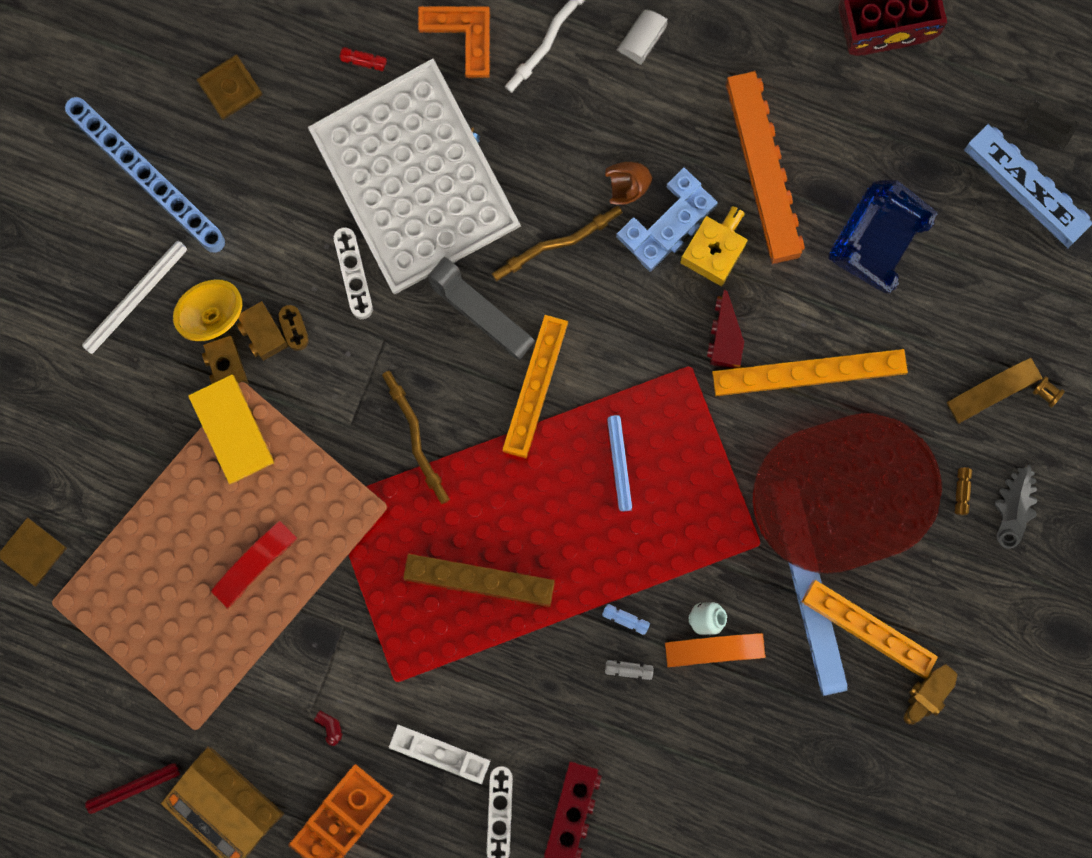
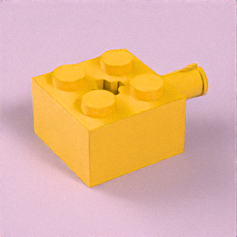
(718, 236)

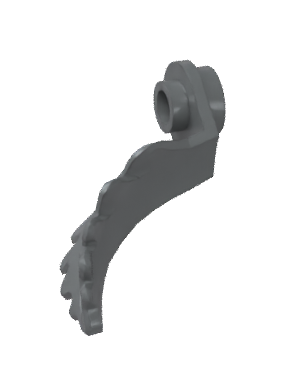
(1016, 507)

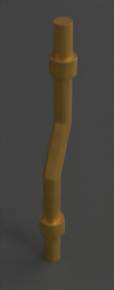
(515, 263)
(432, 479)

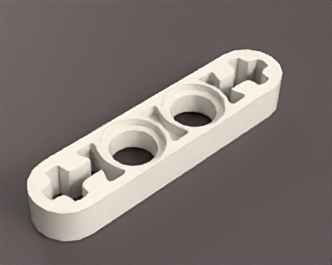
(353, 273)
(502, 815)

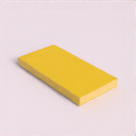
(231, 429)

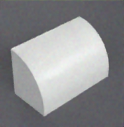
(643, 36)

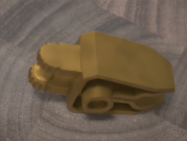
(929, 695)

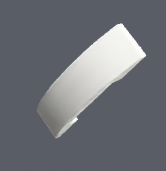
(439, 754)

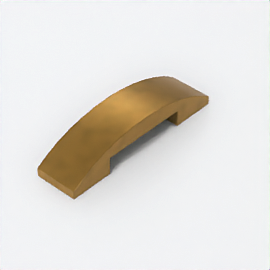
(994, 390)

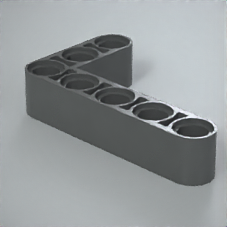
(447, 282)

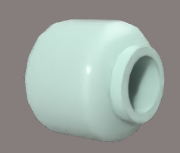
(707, 618)

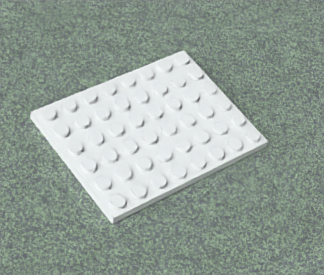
(414, 176)

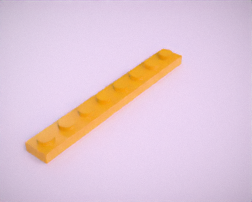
(809, 372)

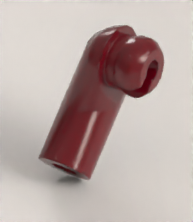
(332, 727)

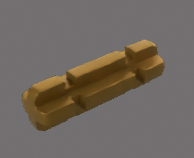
(963, 491)

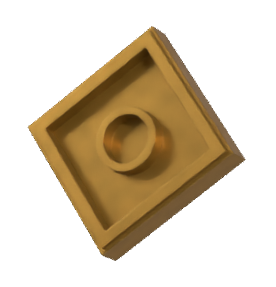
(229, 87)

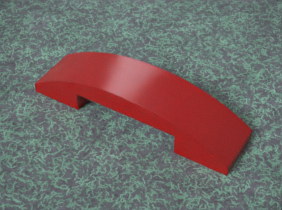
(252, 564)

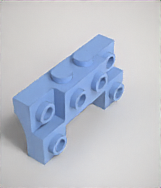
(673, 226)

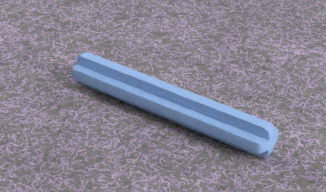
(619, 463)

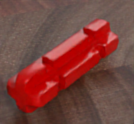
(363, 59)

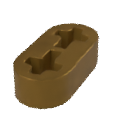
(288, 329)

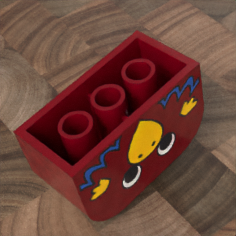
(890, 24)

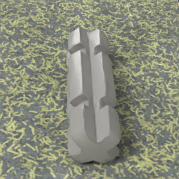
(629, 669)

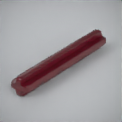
(132, 788)

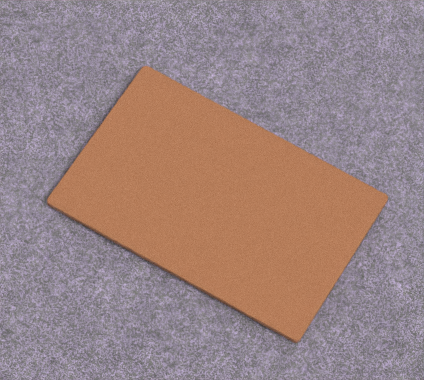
(152, 577)

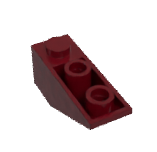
(728, 337)

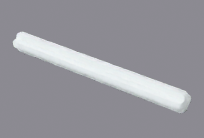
(134, 297)

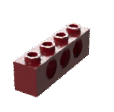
(575, 774)

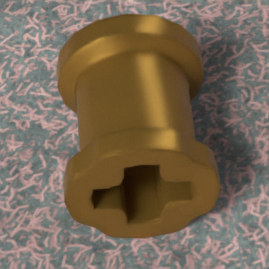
(1057, 394)

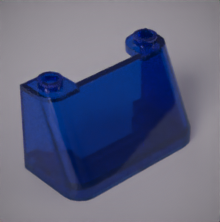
(881, 233)

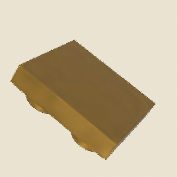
(31, 552)

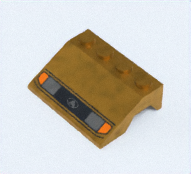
(221, 806)

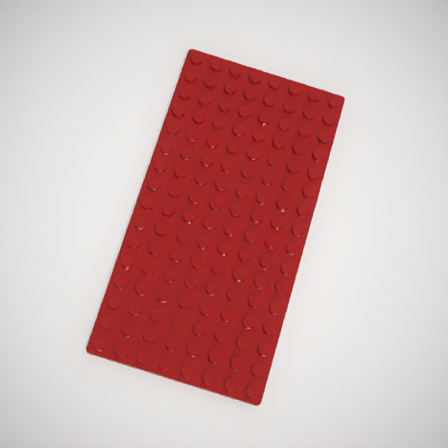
(553, 522)

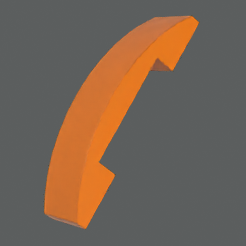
(715, 650)

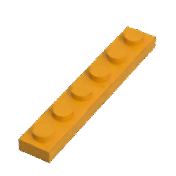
(535, 386)
(869, 629)

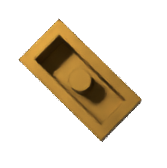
(262, 331)

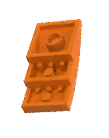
(342, 817)

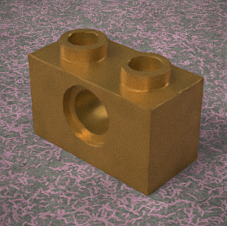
(224, 350)

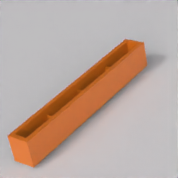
(764, 168)

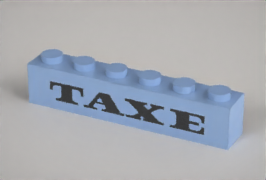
(1028, 185)

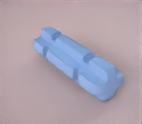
(626, 619)

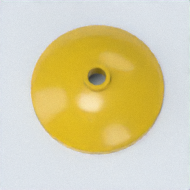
(207, 310)

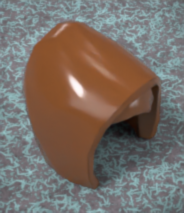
(628, 181)

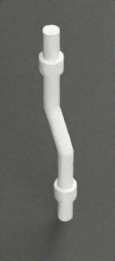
(524, 70)

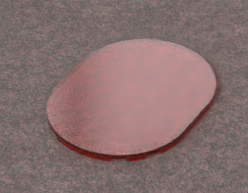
(847, 493)

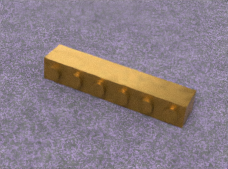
(479, 580)

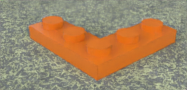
(474, 22)

